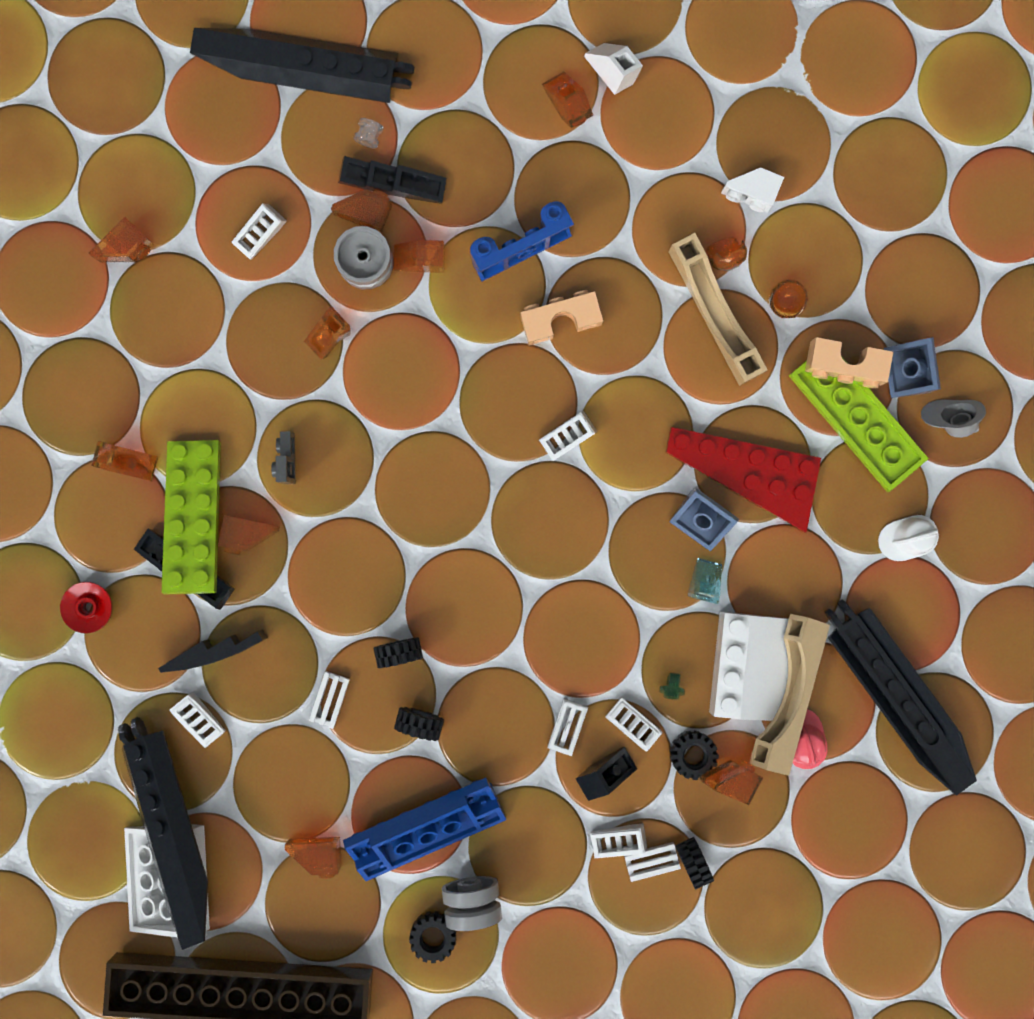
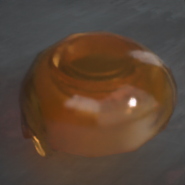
(726, 254)
(788, 299)

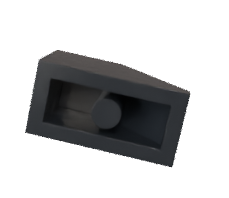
(606, 774)

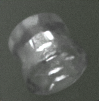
(368, 133)

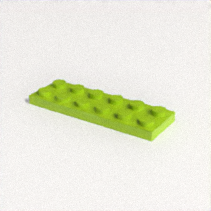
(863, 426)
(191, 517)

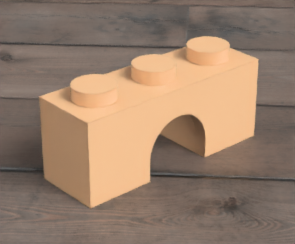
(581, 309)
(825, 360)

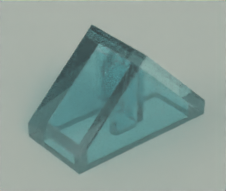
(706, 581)

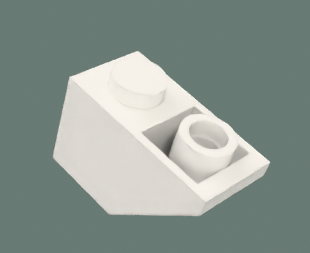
(614, 65)
(754, 188)

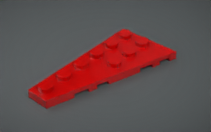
(764, 475)

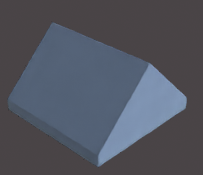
(913, 369)
(703, 519)

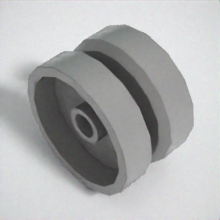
(354, 246)
(471, 903)

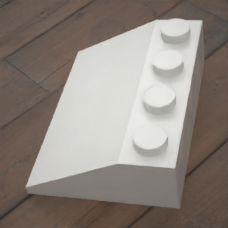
(749, 667)
(145, 896)

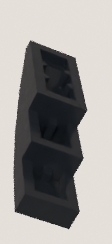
(392, 180)
(151, 548)
(206, 653)

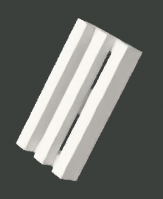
(322, 720)
(560, 748)
(653, 871)

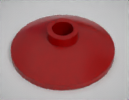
(74, 609)

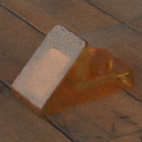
(327, 333)

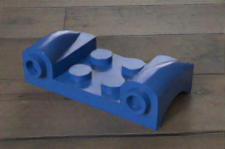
(553, 229)

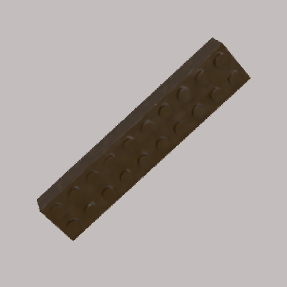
(232, 989)

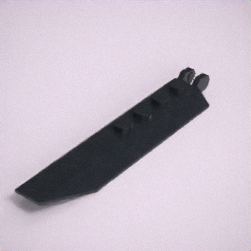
(302, 62)
(902, 697)
(167, 830)

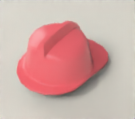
(812, 743)

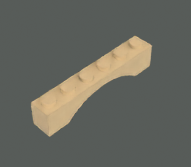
(732, 341)
(778, 743)

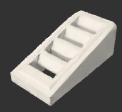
(272, 229)
(572, 443)
(184, 719)
(652, 737)
(618, 832)

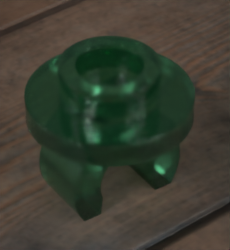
(672, 688)

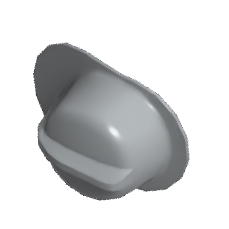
(957, 417)

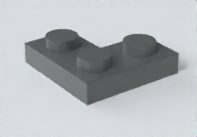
(284, 466)

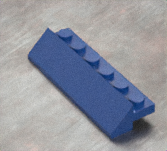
(425, 829)

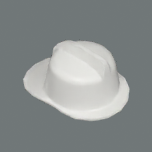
(908, 538)

